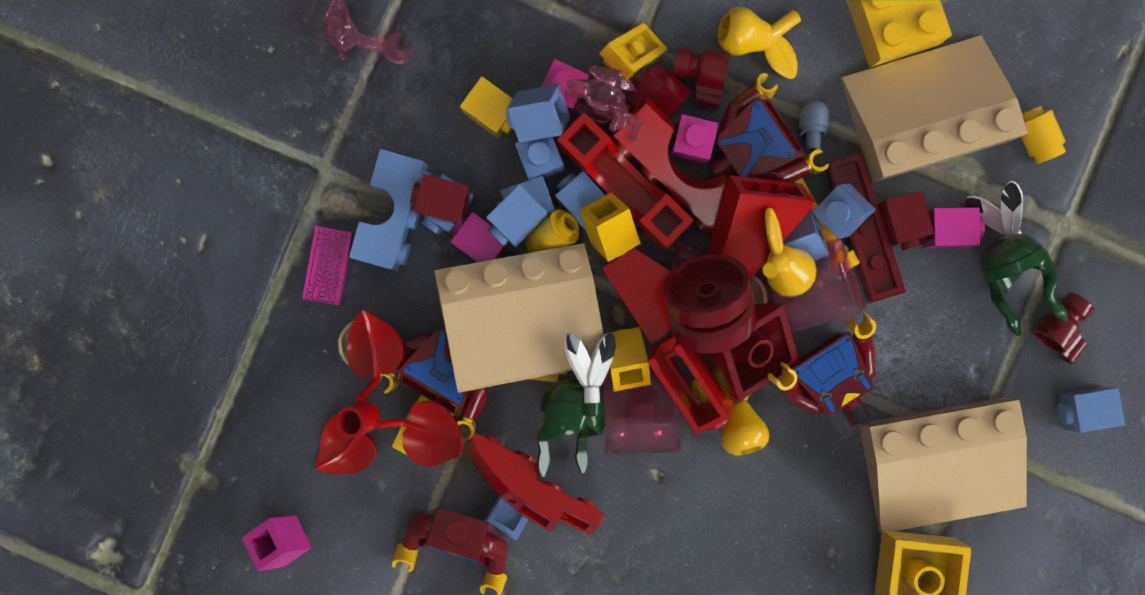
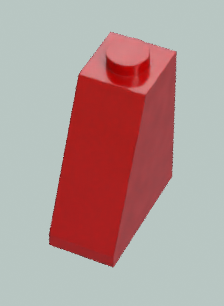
(741, 218)
(640, 286)

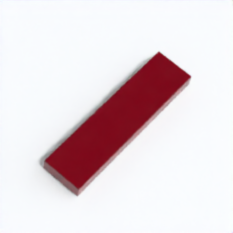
(870, 241)

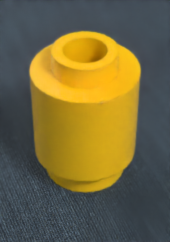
(1044, 135)
(554, 231)

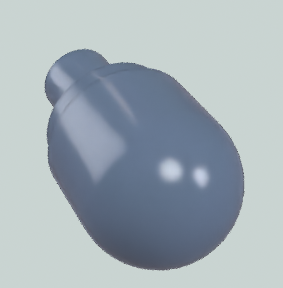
(813, 123)

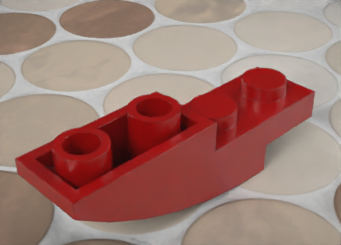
(515, 481)

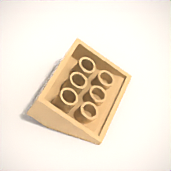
(932, 108)
(512, 315)
(946, 463)

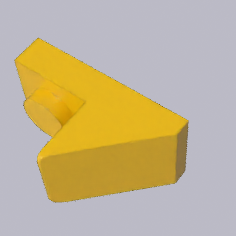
(633, 51)

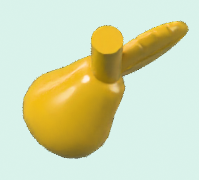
(745, 33)
(787, 268)
(743, 430)

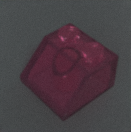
(830, 297)
(641, 419)

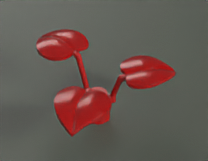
(431, 430)

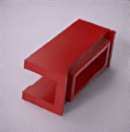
(700, 415)

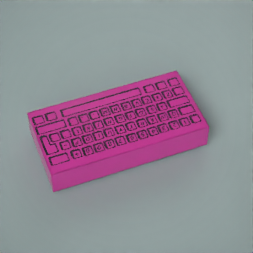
(328, 265)

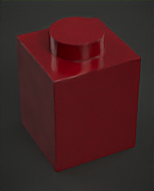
(661, 88)
(441, 199)
(906, 220)

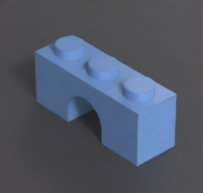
(386, 243)

